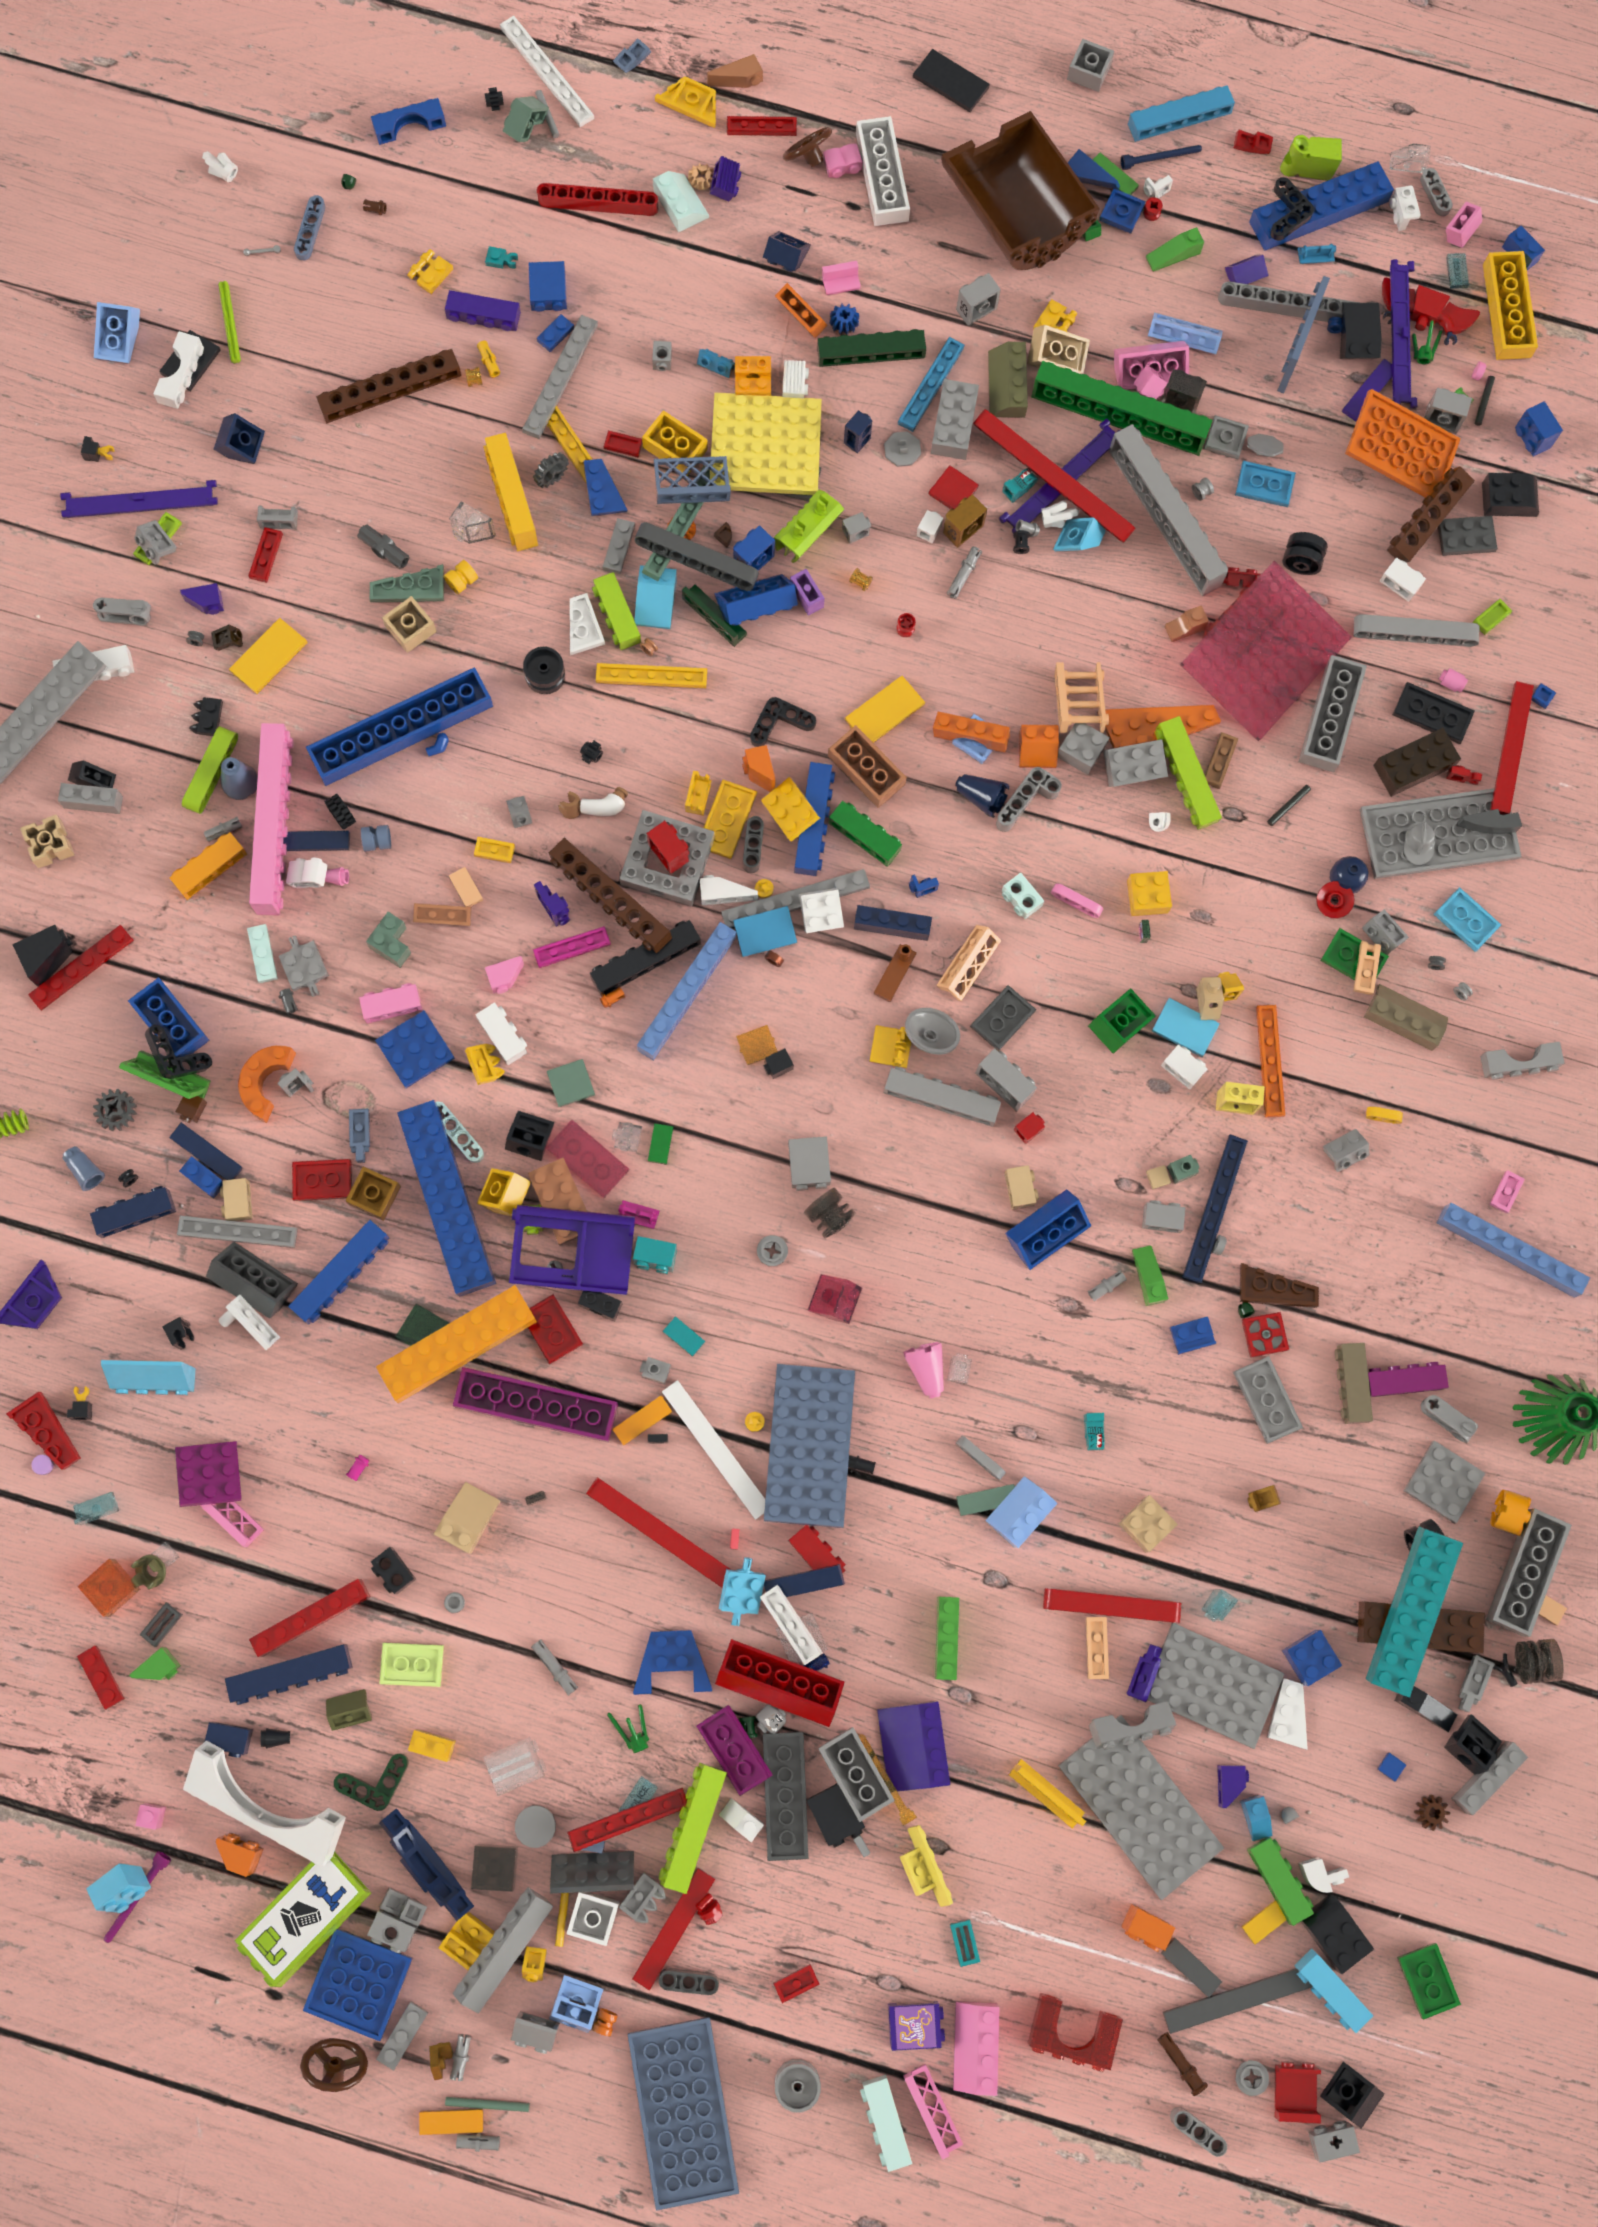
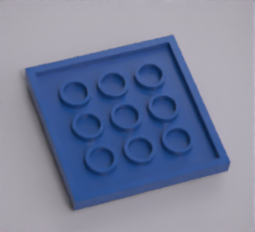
(357, 1984)

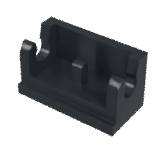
(177, 1330)

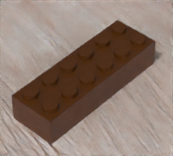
(1452, 1632)

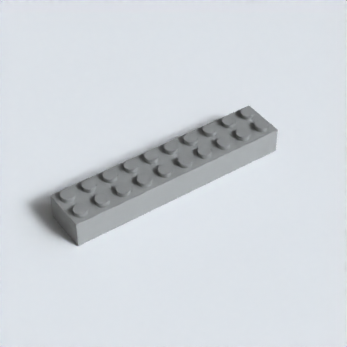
(1168, 510)

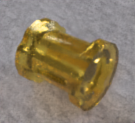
(861, 579)

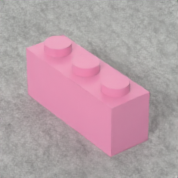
(390, 1003)

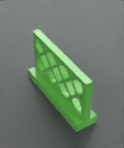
(146, 1068)

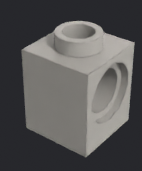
(662, 348)
(856, 527)

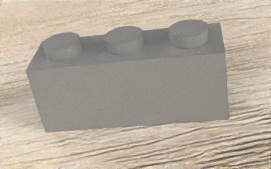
(90, 798)

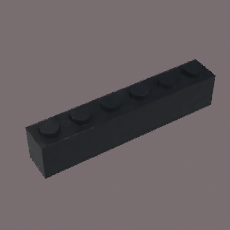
(641, 961)

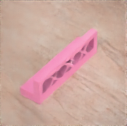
(229, 1526)
(927, 2117)

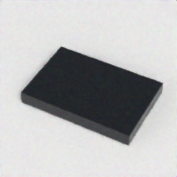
(210, 352)

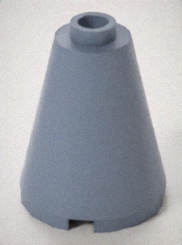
(238, 779)

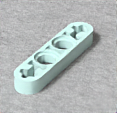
(459, 1130)

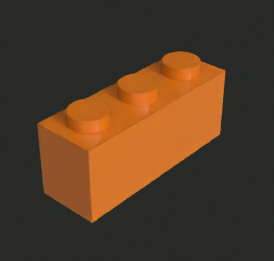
(801, 310)

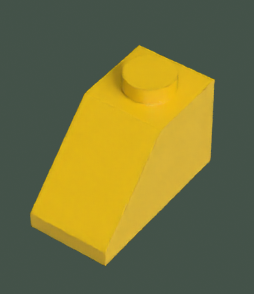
(1231, 986)

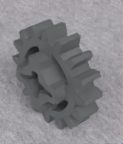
(551, 470)
(111, 1116)

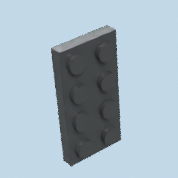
(592, 1872)

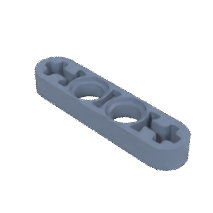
(312, 228)

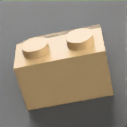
(1058, 348)
(467, 1518)

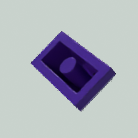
(204, 598)
(1231, 1783)

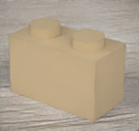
(1020, 1187)
(236, 1200)

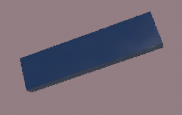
(317, 840)
(206, 1152)
(807, 1581)

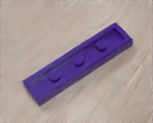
(1375, 381)

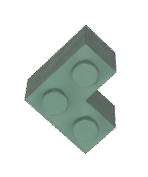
(523, 116)
(385, 940)

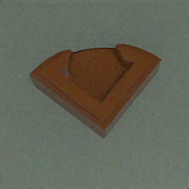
(724, 534)

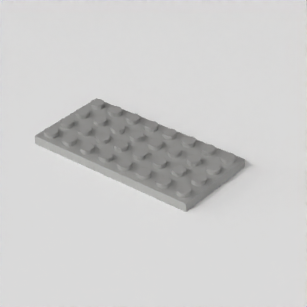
(1454, 846)
(1142, 1811)

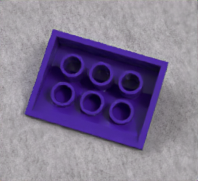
(914, 1746)

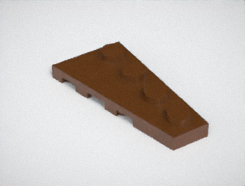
(1272, 1289)

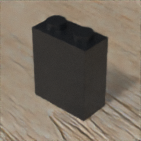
(834, 1816)

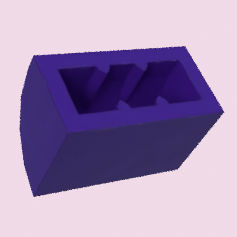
(1247, 270)

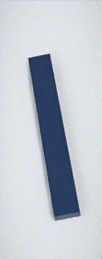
(1214, 1209)

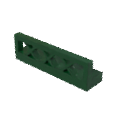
(711, 613)

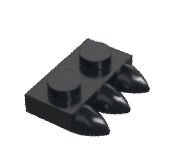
(208, 716)

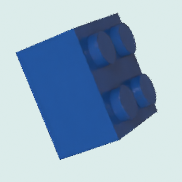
(1538, 428)
(755, 549)
(1312, 1658)

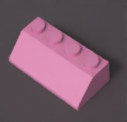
(1161, 357)
(976, 2048)

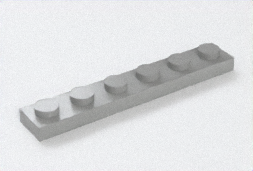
(237, 1231)

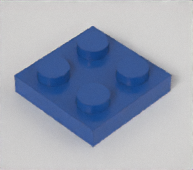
(1122, 211)

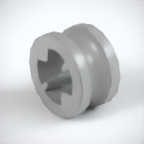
(1463, 991)

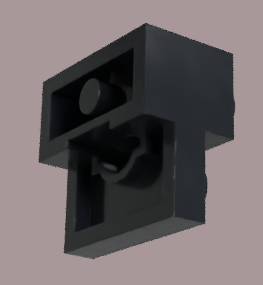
(529, 1135)
(1473, 1745)

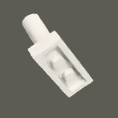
(251, 1320)

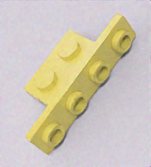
(922, 1868)

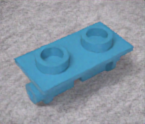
(1316, 254)
(714, 363)

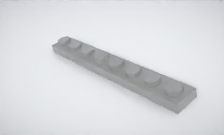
(560, 377)
(845, 884)

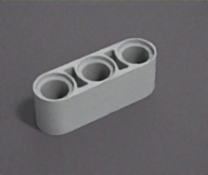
(1208, 2135)

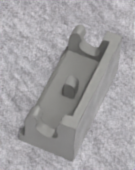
(277, 518)

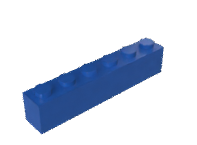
(810, 841)
(339, 1272)

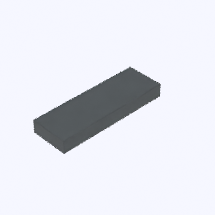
(1191, 1967)

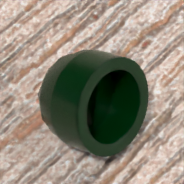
(348, 181)
(1245, 1310)

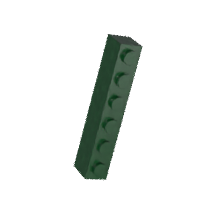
(871, 348)

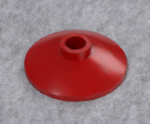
(1344, 897)

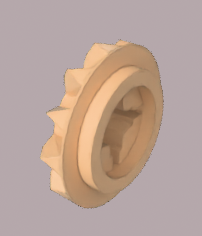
(700, 183)

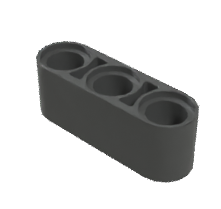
(753, 836)
(697, 1988)

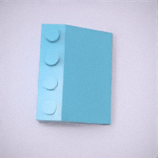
(149, 1376)

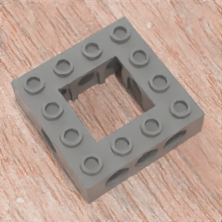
(680, 889)

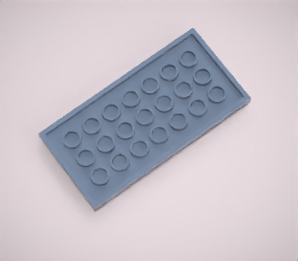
(809, 1446)
(683, 2113)

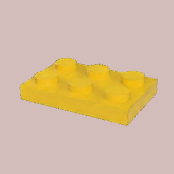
(790, 809)

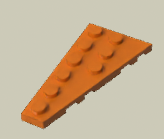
(1139, 724)

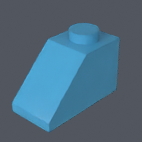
(1257, 1817)

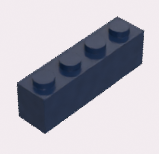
(892, 923)
(132, 1212)

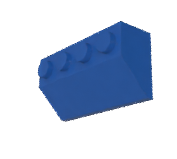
(764, 599)
(1048, 1229)

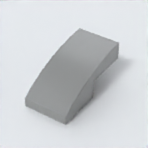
(403, 1906)

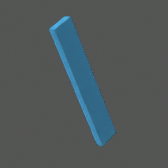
(931, 384)

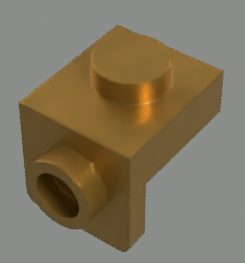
(1263, 1498)

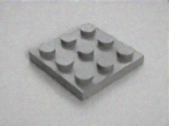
(1444, 1482)

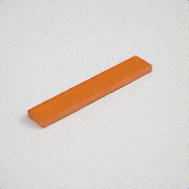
(1270, 1060)

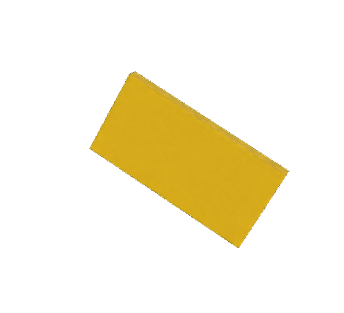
(268, 656)
(886, 709)
(729, 816)

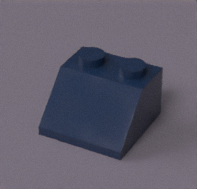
(786, 251)
(239, 439)

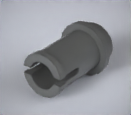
(288, 1000)

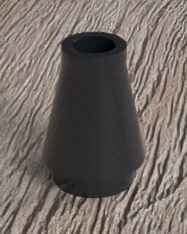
(273, 1738)

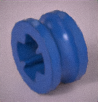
(1334, 325)

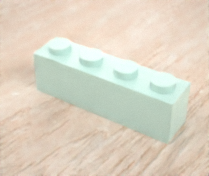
(887, 2123)

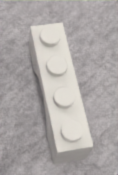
(171, 390)

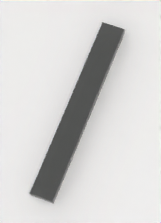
(1234, 2000)

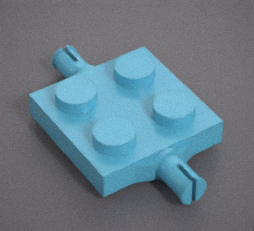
(742, 1591)

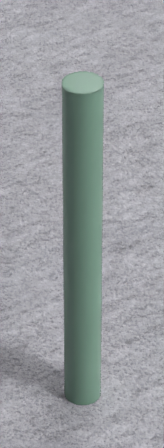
(487, 2104)

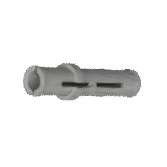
(965, 570)
(560, 1674)

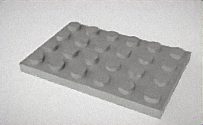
(1215, 1685)

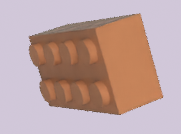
(866, 766)
(557, 1191)

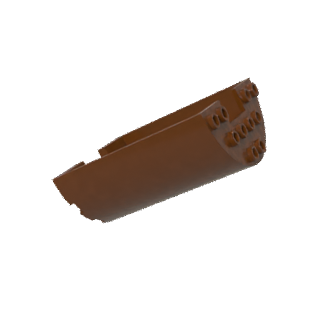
(1023, 192)

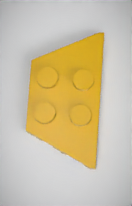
(691, 100)

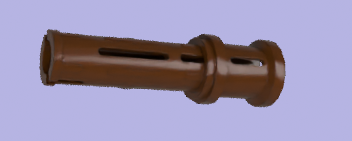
(1187, 2071)

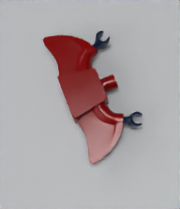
(1429, 306)

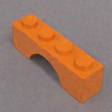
(990, 735)

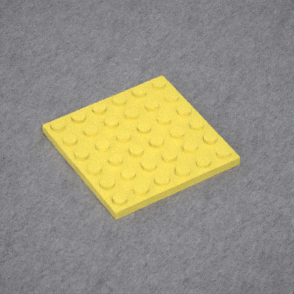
(767, 442)

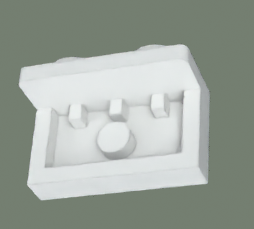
(1404, 206)

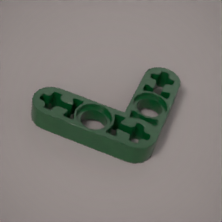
(380, 1789)

